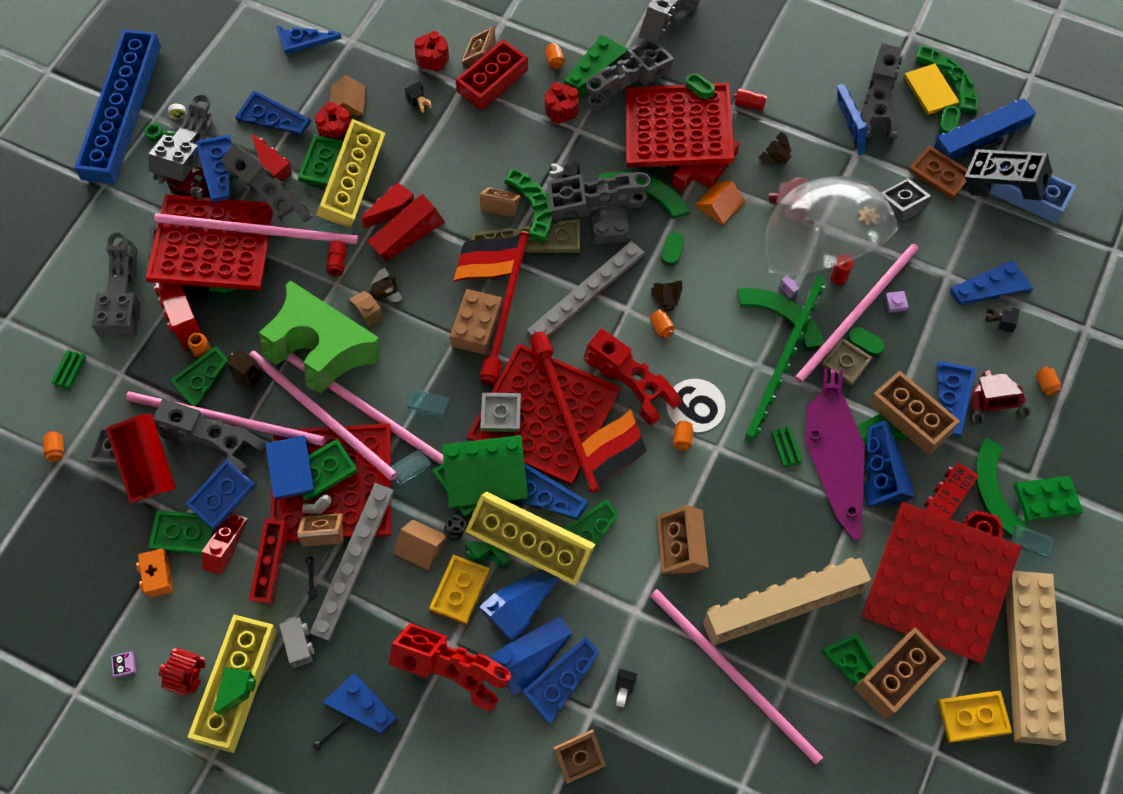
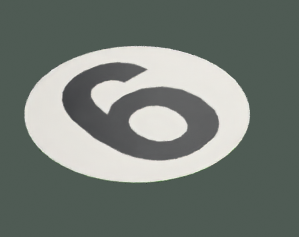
(701, 404)

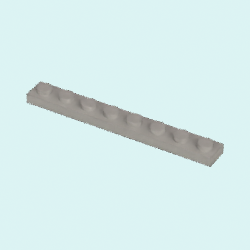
(587, 290)
(352, 562)

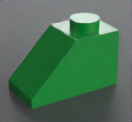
(233, 689)

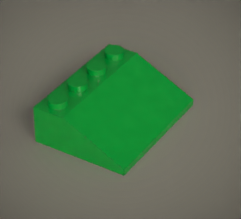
(484, 467)

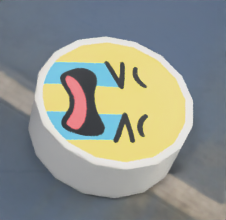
(176, 111)

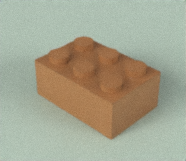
(476, 322)

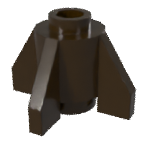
(778, 151)
(384, 287)
(667, 294)

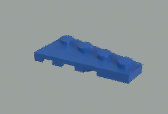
(853, 118)
(216, 176)

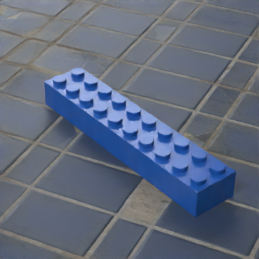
(118, 107)

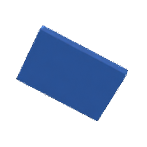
(289, 467)
(220, 494)

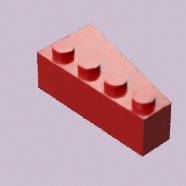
(406, 228)
(177, 311)

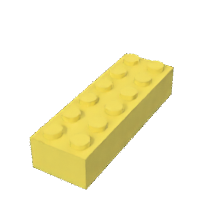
(350, 174)
(530, 538)
(243, 648)

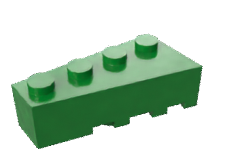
(600, 55)

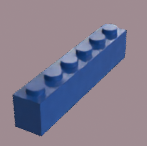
(985, 129)

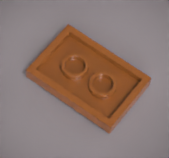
(939, 172)

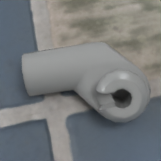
(319, 506)

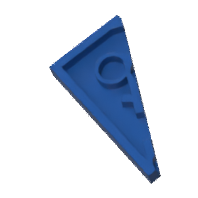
(301, 39)

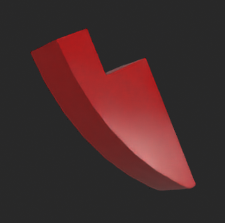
(705, 173)

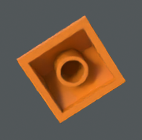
(721, 201)

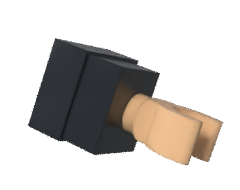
(415, 95)

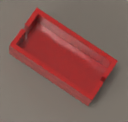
(140, 458)

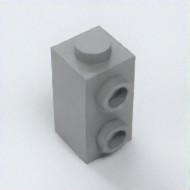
(296, 642)

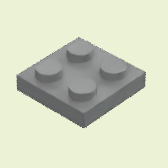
(501, 412)

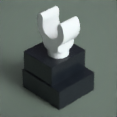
(568, 170)
(625, 684)

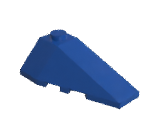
(887, 474)
(514, 605)
(531, 653)

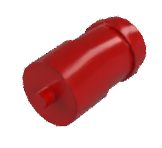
(750, 99)
(336, 257)
(841, 272)

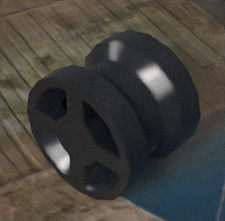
(454, 522)

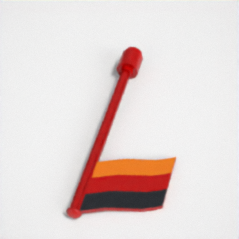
(490, 260)
(607, 448)

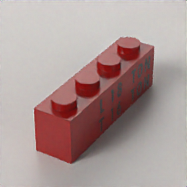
(951, 491)
(269, 561)

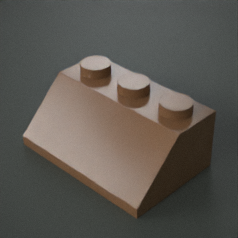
(682, 540)

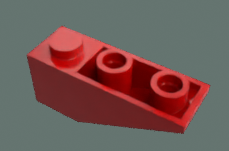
(272, 160)
(387, 206)
(223, 543)

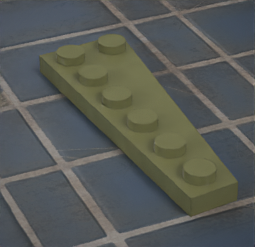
(562, 238)

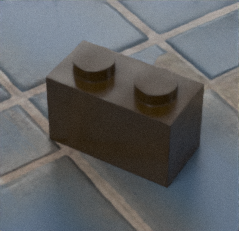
(244, 369)

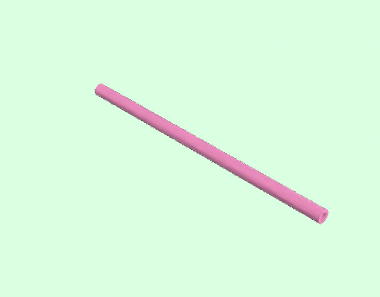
(254, 228)
(856, 313)
(376, 415)
(324, 417)
(234, 420)
(737, 677)

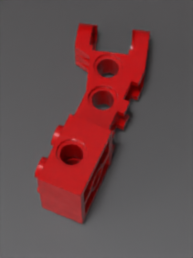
(616, 361)
(427, 653)

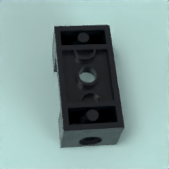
(1026, 169)

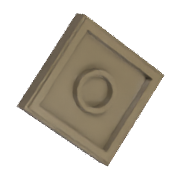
(849, 359)

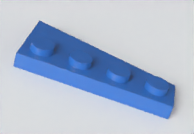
(271, 114)
(992, 284)
(954, 390)
(551, 496)
(557, 683)

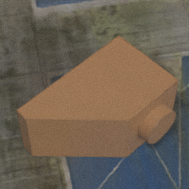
(366, 308)

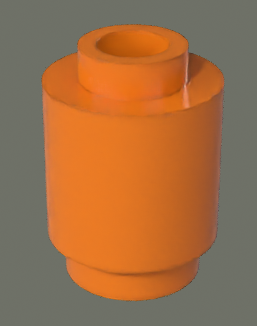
(554, 56)
(662, 324)
(198, 344)
(1048, 381)
(683, 435)
(53, 446)

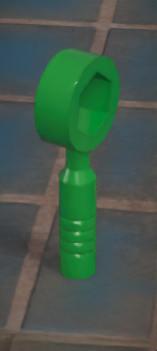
(159, 134)

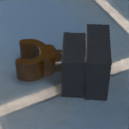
(1007, 320)

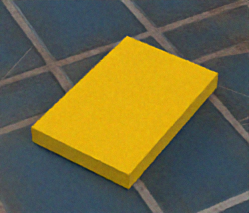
(931, 89)
(459, 589)
(974, 716)

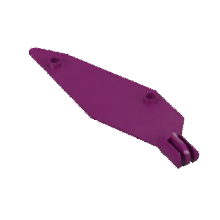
(837, 452)

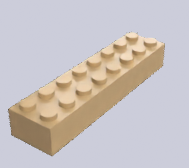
(786, 601)
(1034, 659)

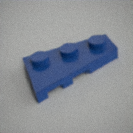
(361, 704)

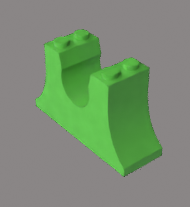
(312, 324)

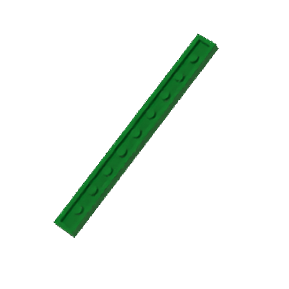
(783, 365)

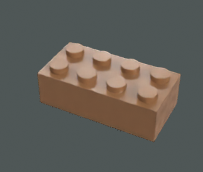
(914, 412)
(899, 673)

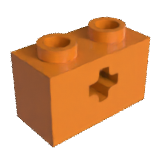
(156, 564)

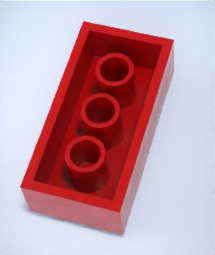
(492, 74)

